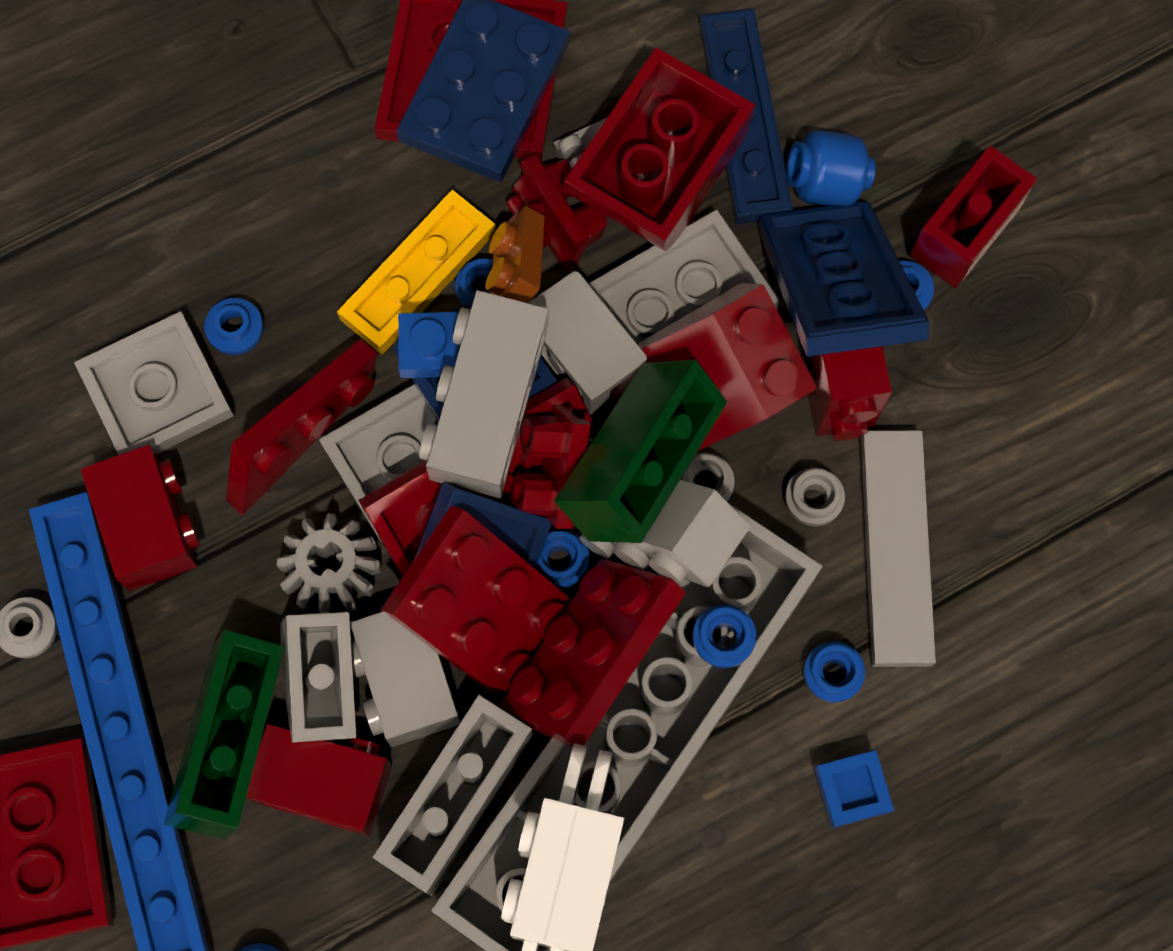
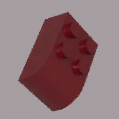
(661, 149)

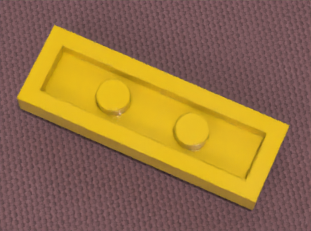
(417, 270)

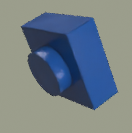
(426, 343)
(853, 789)

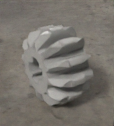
(327, 545)

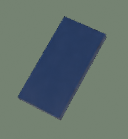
(841, 279)

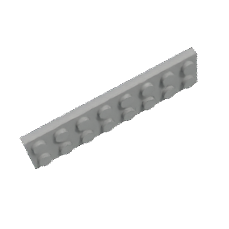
(641, 295)

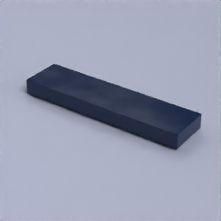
(737, 62)

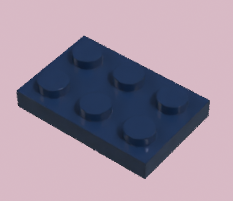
(484, 87)

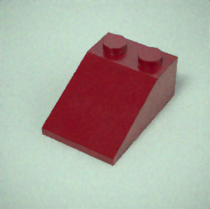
(741, 350)

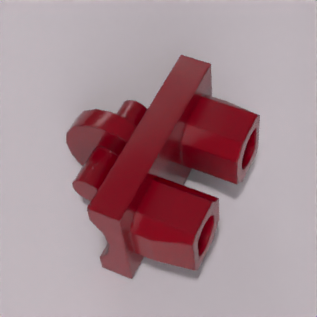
(564, 230)
(562, 443)

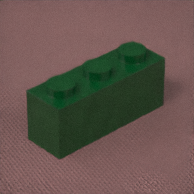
(641, 452)
(224, 736)

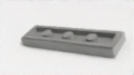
(897, 549)

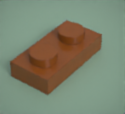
(517, 257)

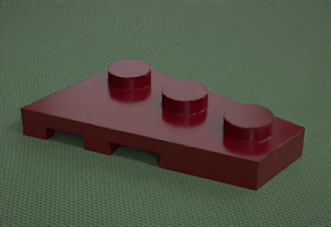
(295, 424)

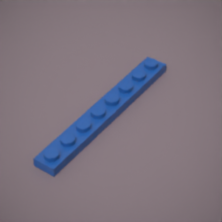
(117, 728)

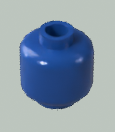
(830, 168)

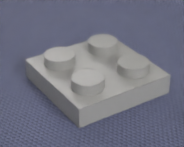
(154, 387)

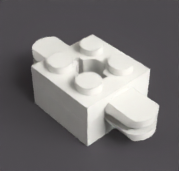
(567, 865)

